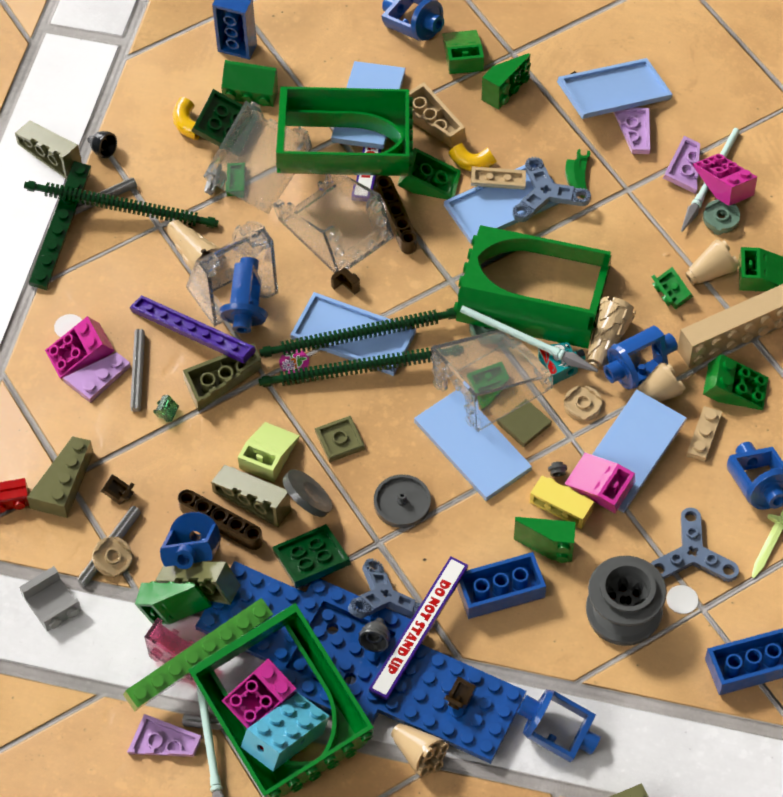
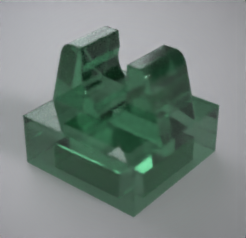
(166, 408)

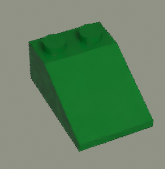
(430, 177)
(548, 537)

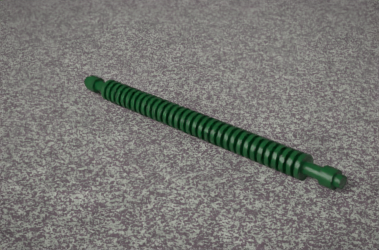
(31, 186)
(412, 322)
(266, 381)

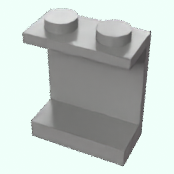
(50, 599)

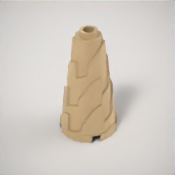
(189, 243)
(609, 327)

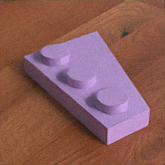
(635, 128)
(681, 166)
(98, 376)
(163, 739)

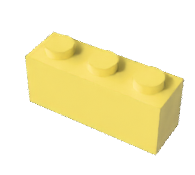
(561, 501)

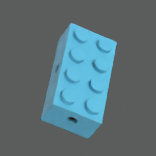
(285, 731)

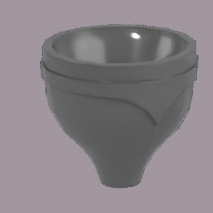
(375, 636)

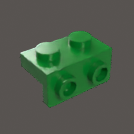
(672, 287)

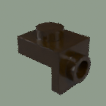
(345, 277)
(117, 489)
(461, 694)

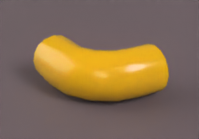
(182, 118)
(466, 160)

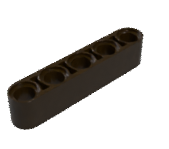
(397, 215)
(225, 526)

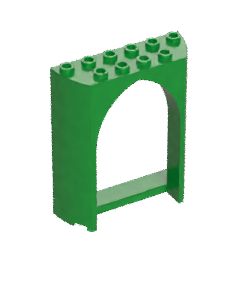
(364, 108)
(527, 314)
(349, 722)

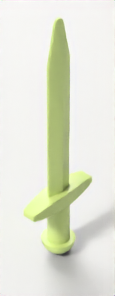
(769, 544)

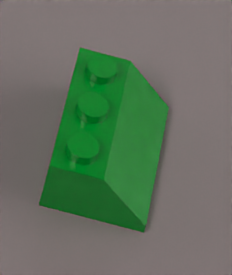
(250, 83)

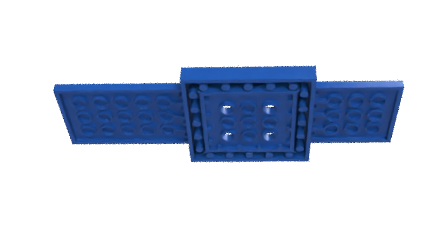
(419, 693)

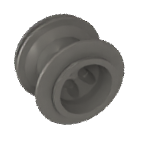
(627, 617)

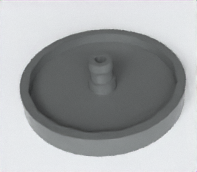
(307, 493)
(402, 501)

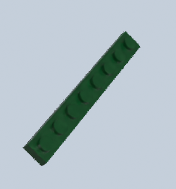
(58, 229)

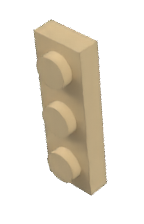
(498, 178)
(704, 433)

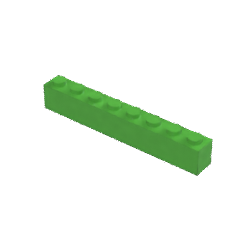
(177, 667)

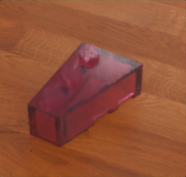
(165, 644)

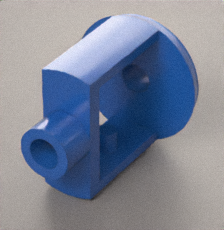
(425, 21)
(245, 296)
(621, 366)
(767, 488)
(186, 547)
(534, 711)

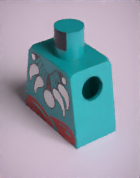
(557, 367)

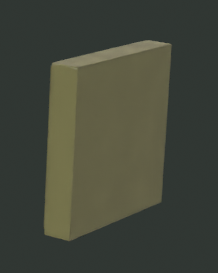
(525, 423)
(339, 438)

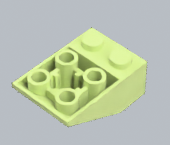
(267, 451)

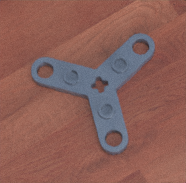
(556, 192)
(692, 540)
(374, 600)

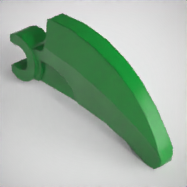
(576, 171)

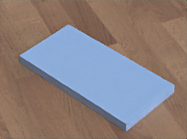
(373, 77)
(614, 88)
(488, 207)
(328, 314)
(640, 438)
(481, 457)

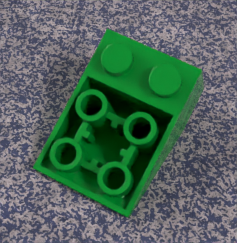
(463, 52)
(505, 80)
(759, 269)
(735, 383)
(170, 601)

